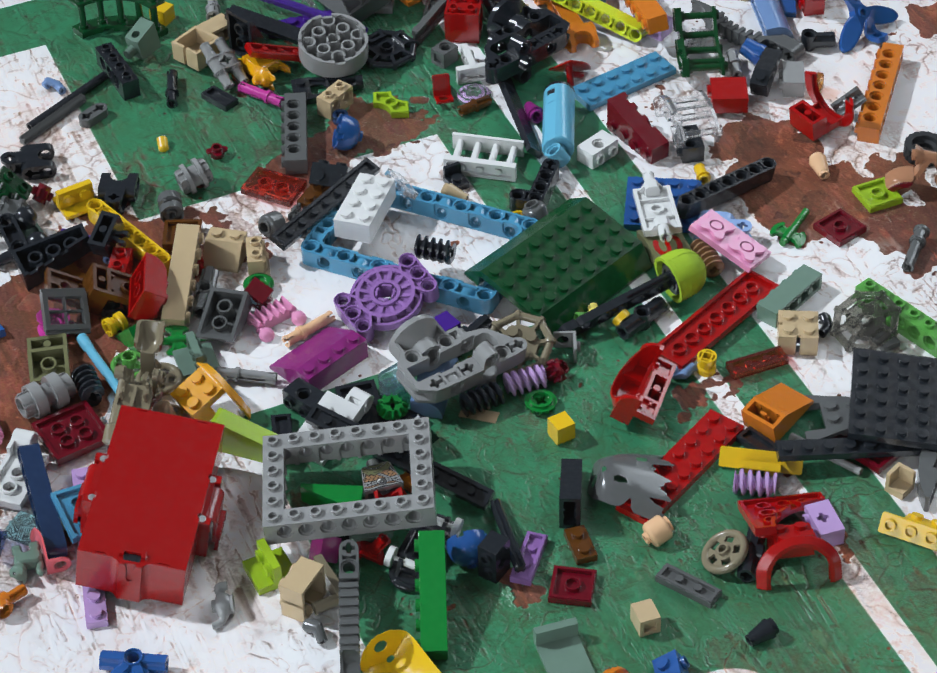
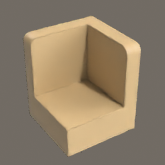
(900, 481)
(645, 617)

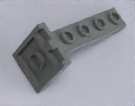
(432, 19)

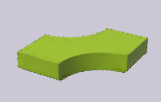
(395, 107)

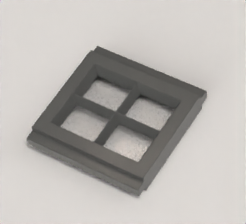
(65, 311)

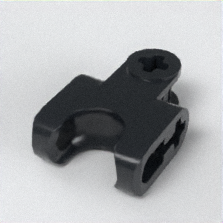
(31, 161)
(117, 192)

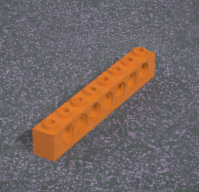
(879, 93)

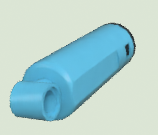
(558, 122)

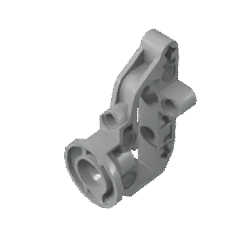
(423, 346)

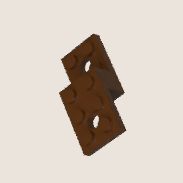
(99, 283)

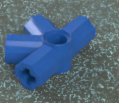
(123, 662)

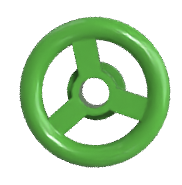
(127, 358)

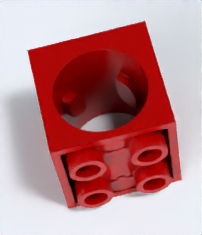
(463, 21)

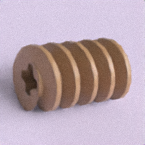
(710, 256)

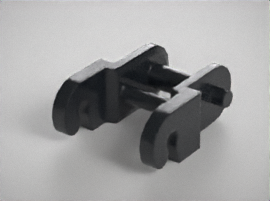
(109, 309)

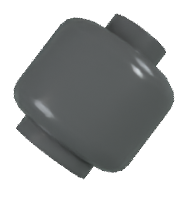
(535, 209)
(270, 223)

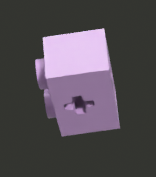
(824, 522)

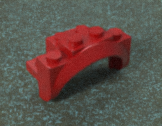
(638, 392)

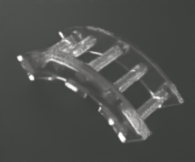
(697, 100)

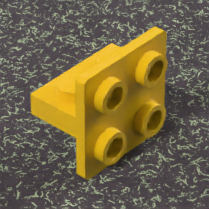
(73, 199)

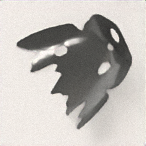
(640, 485)

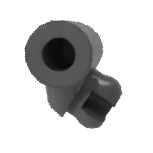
(315, 627)

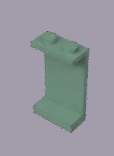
(561, 647)

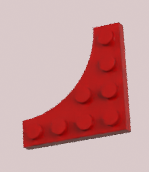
(765, 513)

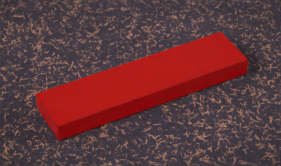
(270, 51)

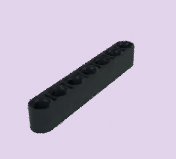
(726, 187)

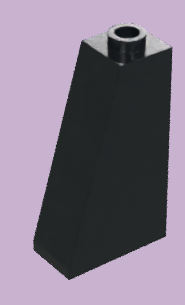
(570, 493)

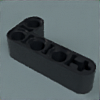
(541, 189)

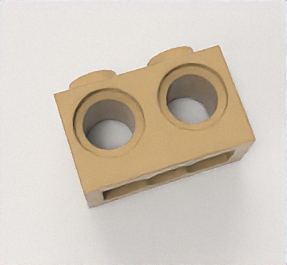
(335, 97)

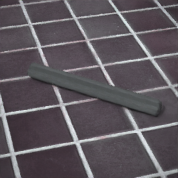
(52, 119)

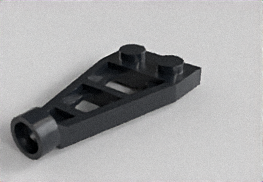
(304, 84)

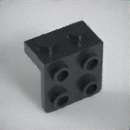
(327, 174)

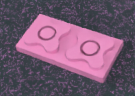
(729, 241)

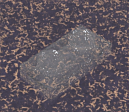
(404, 188)

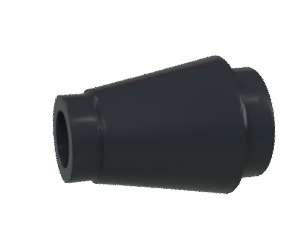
(762, 632)

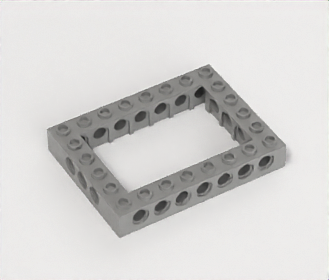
(351, 517)

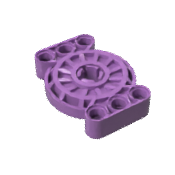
(367, 302)

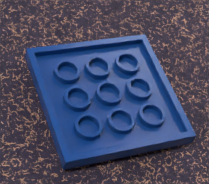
(677, 186)

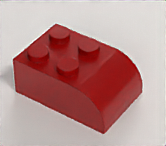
(147, 288)

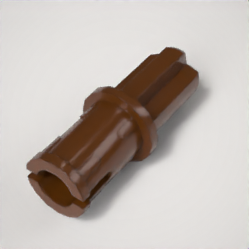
(474, 105)

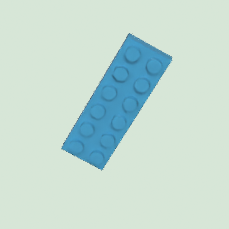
(625, 79)

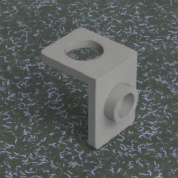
(571, 335)

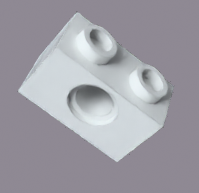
(597, 149)

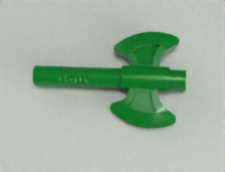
(790, 233)
(177, 338)

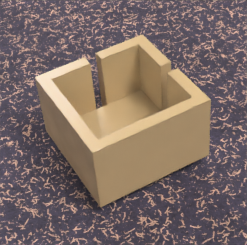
(187, 49)
(796, 325)
(302, 585)

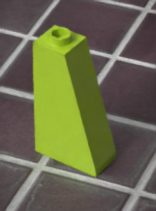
(241, 435)

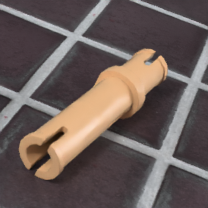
(302, 332)

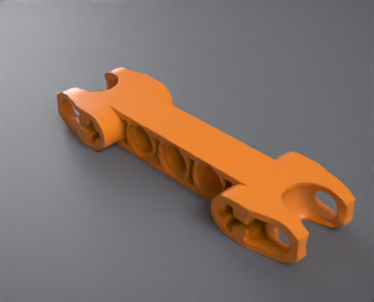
(578, 31)

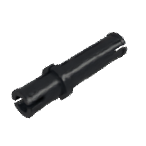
(171, 91)

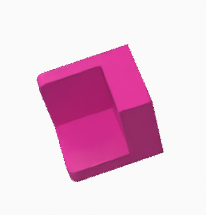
(327, 547)

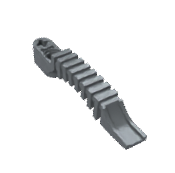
(791, 48)
(349, 607)

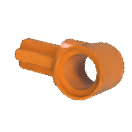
(7, 600)

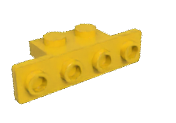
(757, 460)
(911, 528)

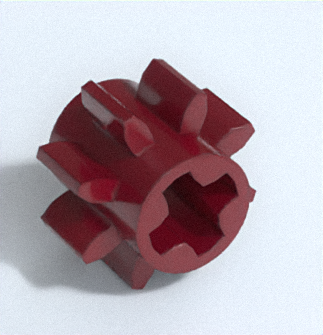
(42, 193)
(556, 370)

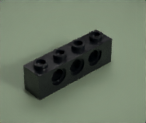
(118, 71)

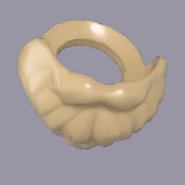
(166, 407)

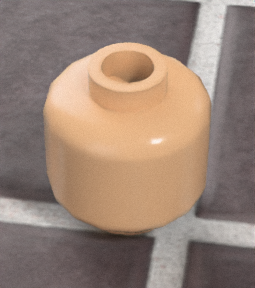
(657, 530)

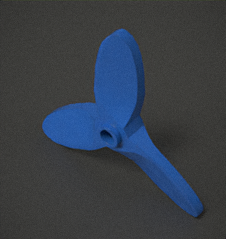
(855, 23)

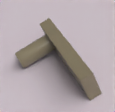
(332, 586)

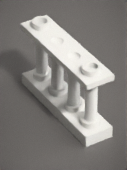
(481, 167)

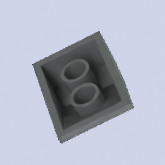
(224, 315)

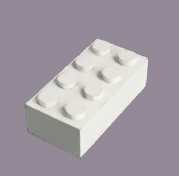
(364, 208)

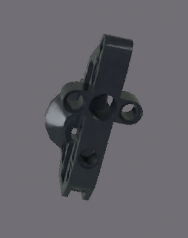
(507, 31)

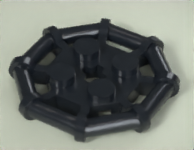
(387, 50)

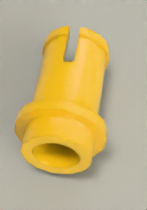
(701, 173)

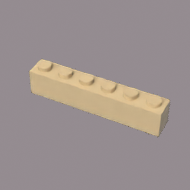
(182, 275)

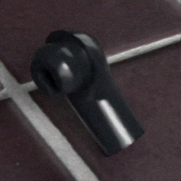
(826, 321)

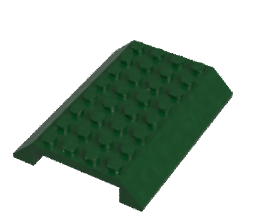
(564, 263)

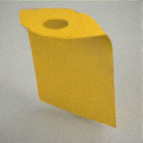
(406, 651)

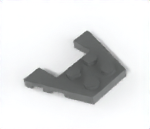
(834, 414)

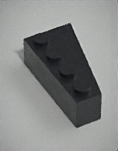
(52, 252)

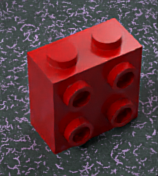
(728, 94)

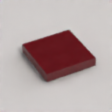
(839, 227)
(572, 586)

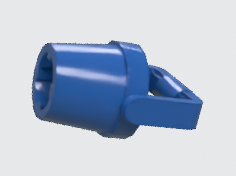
(752, 50)

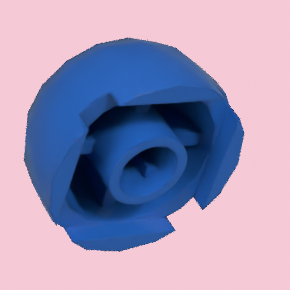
(347, 133)
(464, 549)

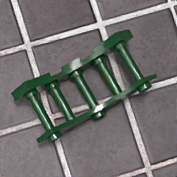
(118, 22)
(689, 66)

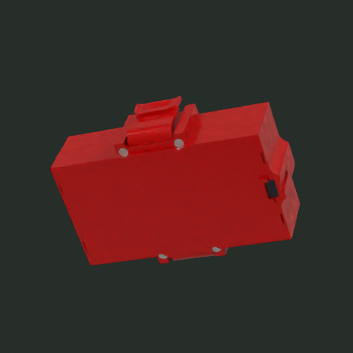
(150, 506)

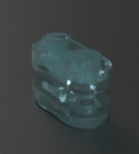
(389, 382)

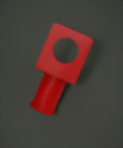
(442, 88)
(374, 550)

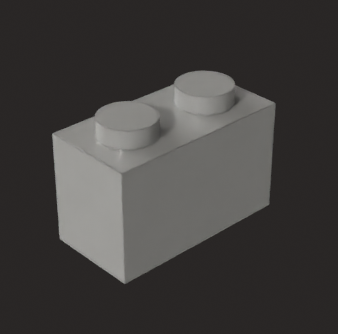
(792, 78)

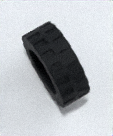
(922, 139)

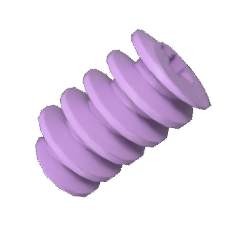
(525, 379)
(754, 483)

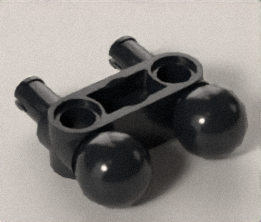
(10, 230)

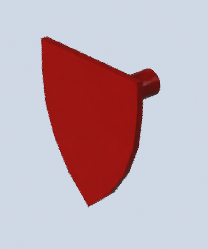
(572, 69)

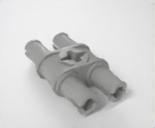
(223, 63)

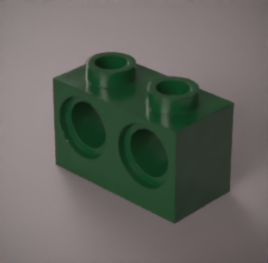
(13, 185)

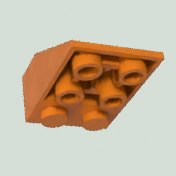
(775, 411)

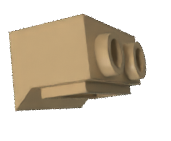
(257, 256)

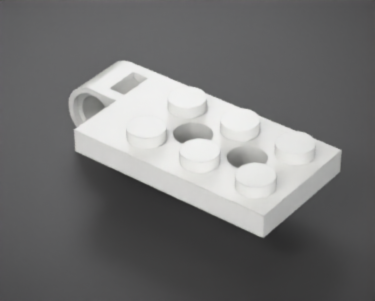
(352, 407)
(10, 466)

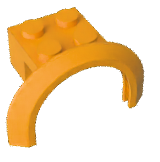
(203, 390)

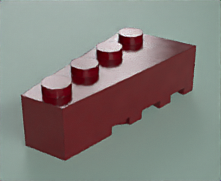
(635, 129)

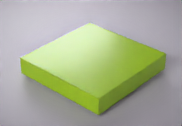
(876, 196)

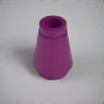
(533, 112)

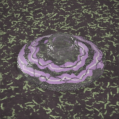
(472, 91)

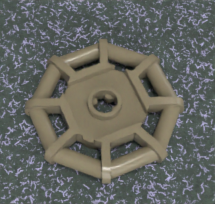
(529, 335)

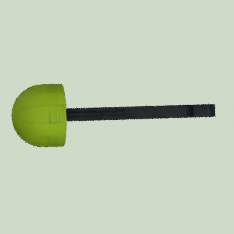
(678, 273)

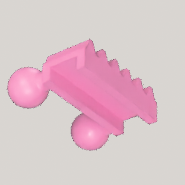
(273, 315)

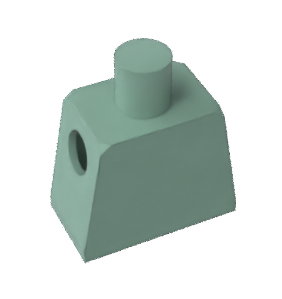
(142, 40)

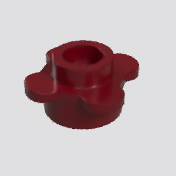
(217, 151)

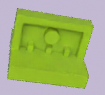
(266, 567)

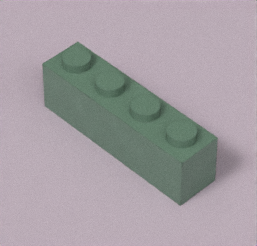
(789, 294)

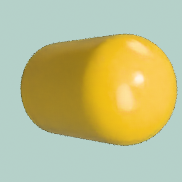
(162, 143)

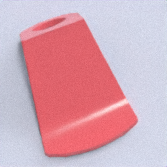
(35, 535)

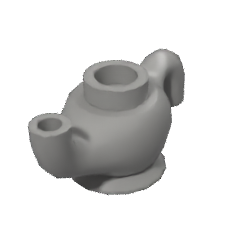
(222, 605)

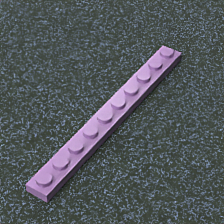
(94, 599)

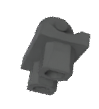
(857, 96)

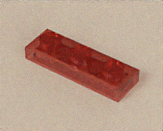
(757, 362)

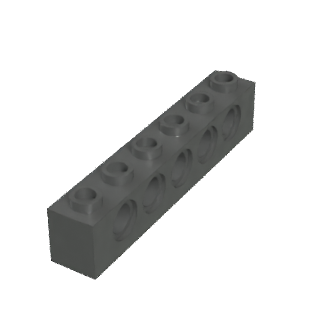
(295, 133)

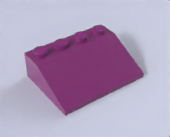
(323, 357)

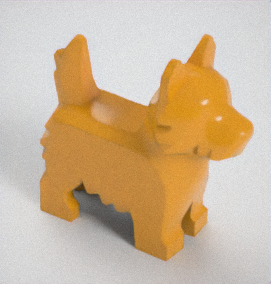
(263, 70)

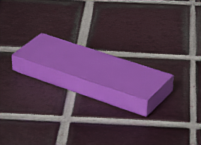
(532, 551)

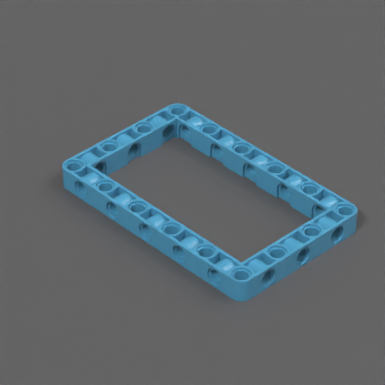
(482, 299)

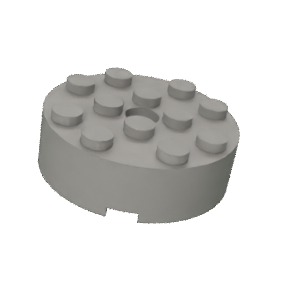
(333, 45)

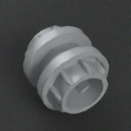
(193, 175)

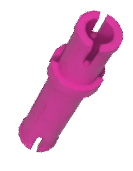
(256, 92)

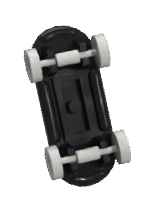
(402, 561)

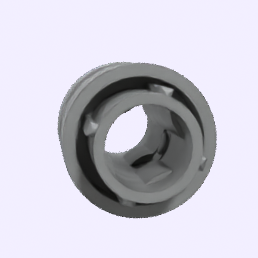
(37, 399)

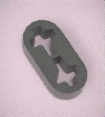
(93, 115)

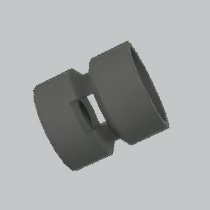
(170, 205)

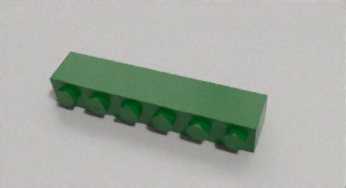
(432, 591)

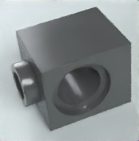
(444, 54)

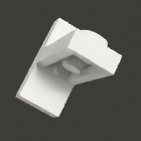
(471, 70)

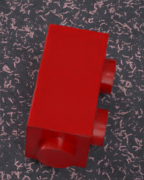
(122, 259)

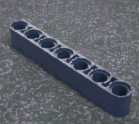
(42, 506)

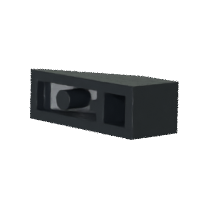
(765, 72)

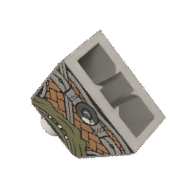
(379, 477)

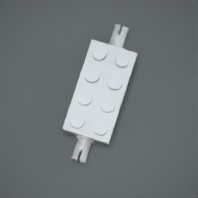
(656, 209)

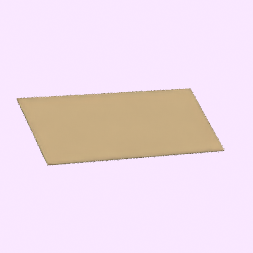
(486, 415)

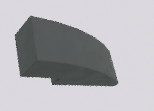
(926, 478)

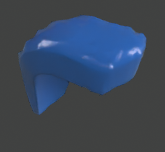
(872, 33)

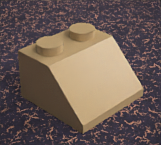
(225, 249)

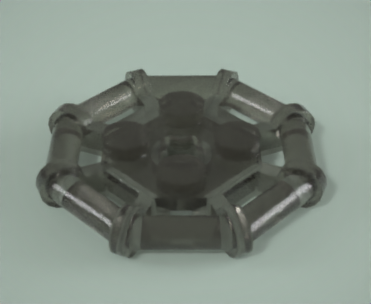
(868, 330)

